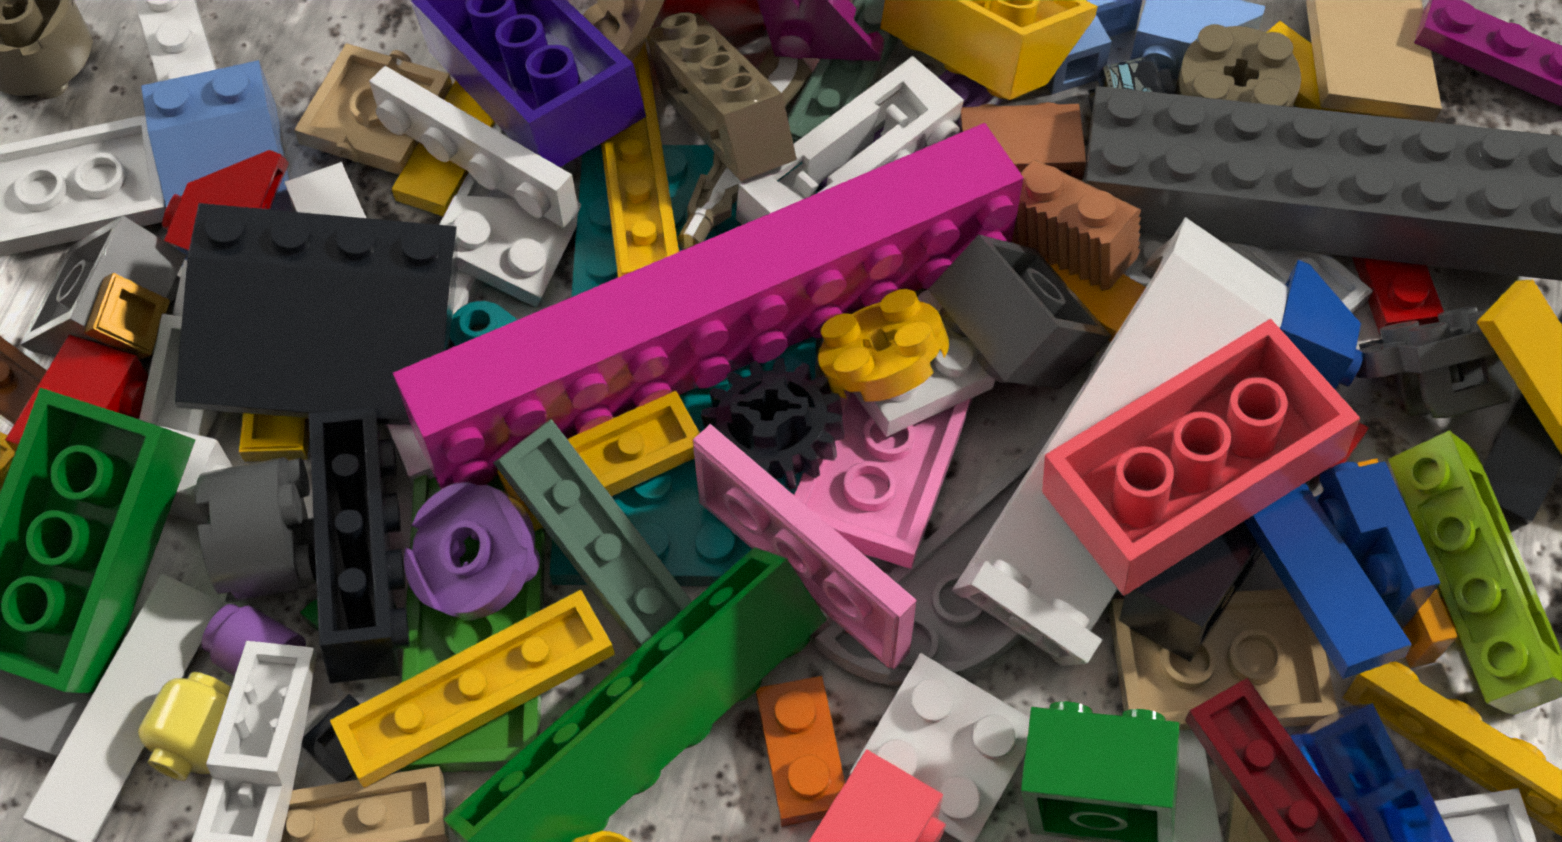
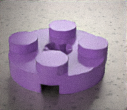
(504, 555)

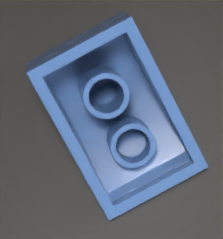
(210, 124)

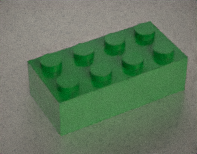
(80, 536)

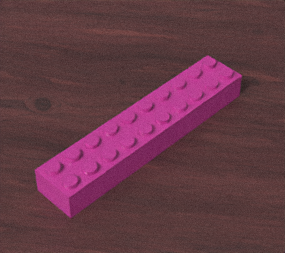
(709, 306)

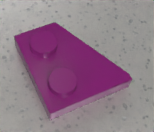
(818, 30)

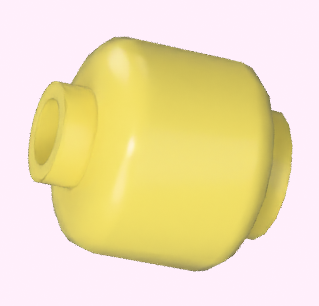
(183, 724)

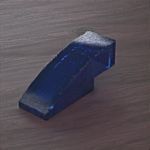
(1368, 778)

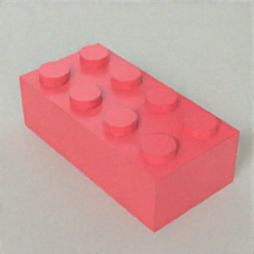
(1198, 455)

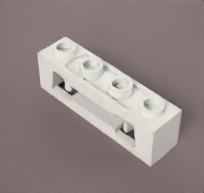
(844, 146)

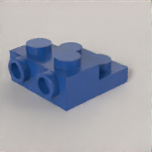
(1380, 534)

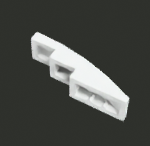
(258, 745)

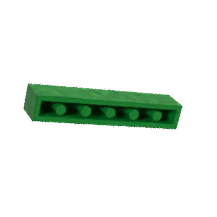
(647, 709)

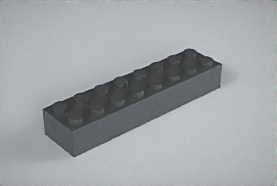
(1332, 181)

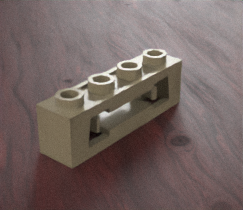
(727, 96)

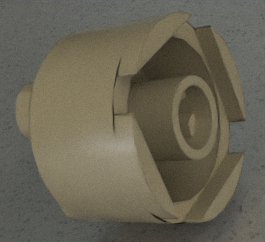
(41, 46)
(1240, 66)

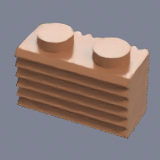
(1076, 225)

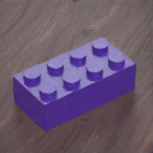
(535, 71)

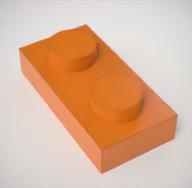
(800, 748)

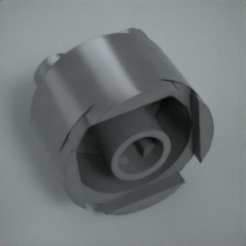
(257, 529)

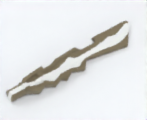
(718, 190)

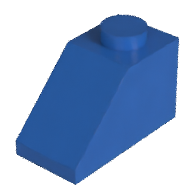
(1321, 326)

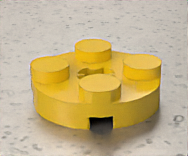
(855, 342)

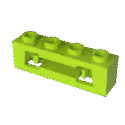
(1480, 574)

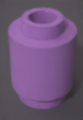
(234, 626)

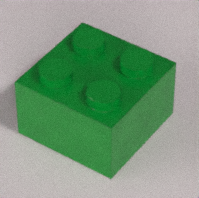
(1101, 774)

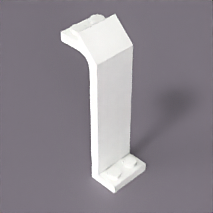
(1031, 563)

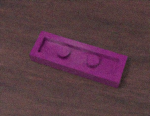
(1493, 47)

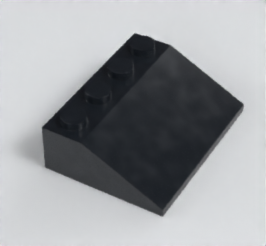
(310, 310)

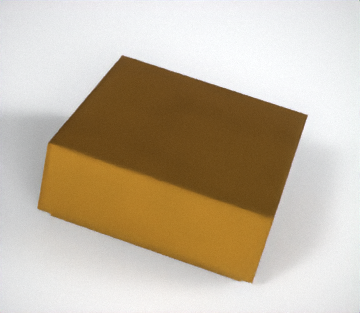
(126, 316)

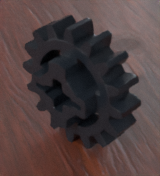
(779, 419)

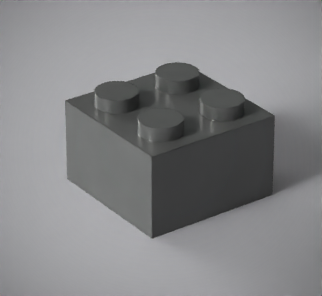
(1017, 314)

